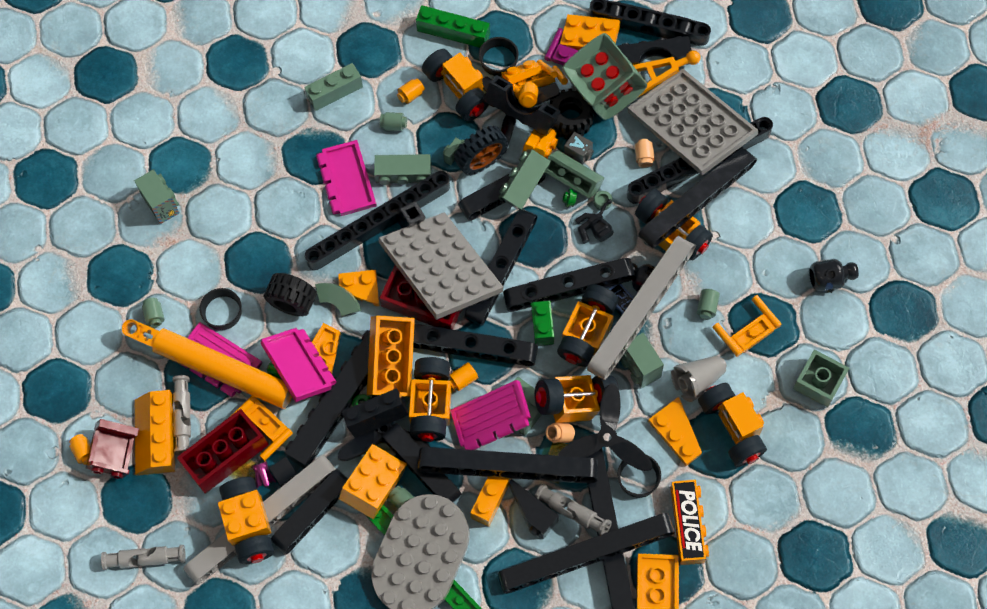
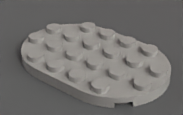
(420, 553)

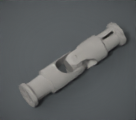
(181, 417)
(574, 511)
(149, 556)

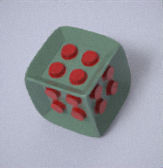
(604, 76)

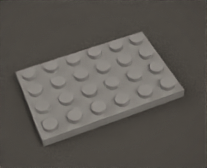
(692, 121)
(440, 265)

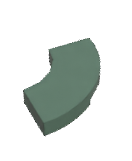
(338, 297)

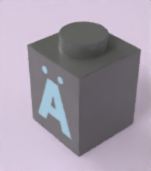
(579, 148)

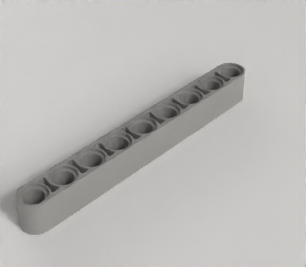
(641, 308)
(276, 507)

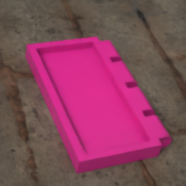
(346, 178)
(213, 340)
(298, 363)
(490, 415)

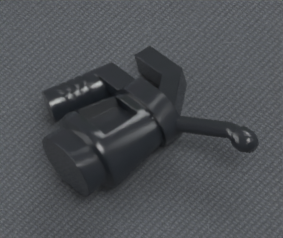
(600, 227)

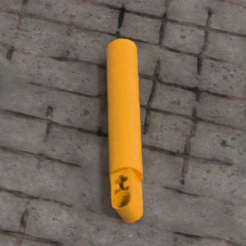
(212, 363)

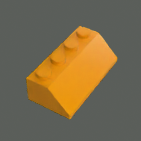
(155, 436)

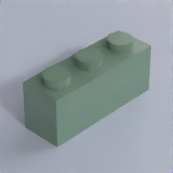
(333, 87)
(401, 168)
(574, 174)
(523, 178)

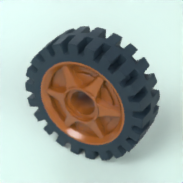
(481, 150)

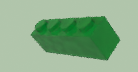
(452, 26)

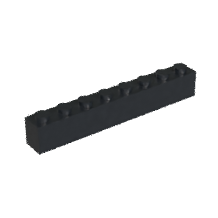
(328, 413)

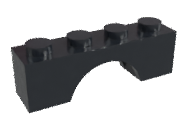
(666, 48)
(501, 95)

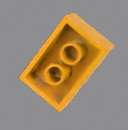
(372, 481)

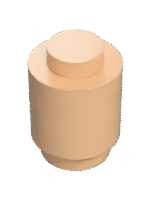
(644, 153)
(560, 432)

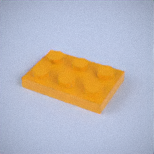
(583, 29)
(657, 581)

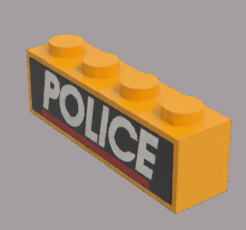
(688, 522)

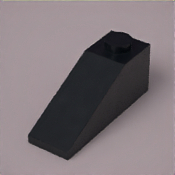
(536, 514)

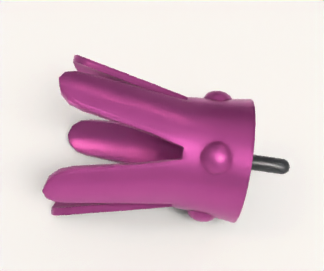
(262, 473)

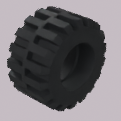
(572, 101)
(290, 294)

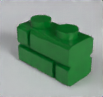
(542, 323)

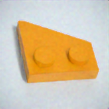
(362, 285)

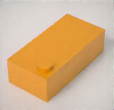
(390, 355)

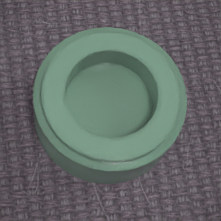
(600, 198)

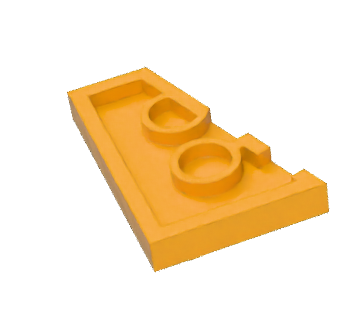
(327, 343)
(676, 431)

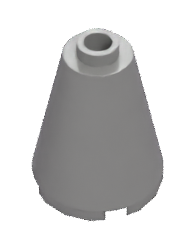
(697, 376)

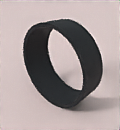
(495, 42)
(213, 294)
(655, 466)

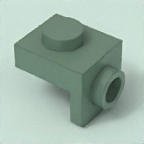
(450, 150)

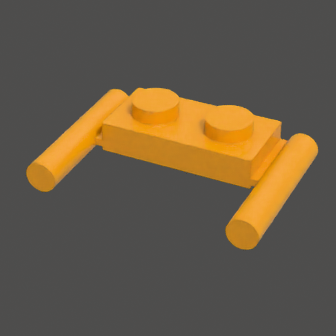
(526, 70)
(541, 79)
(753, 332)
(267, 423)

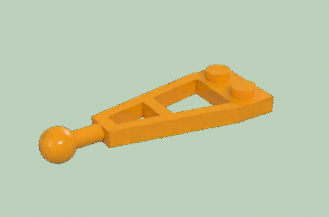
(692, 58)

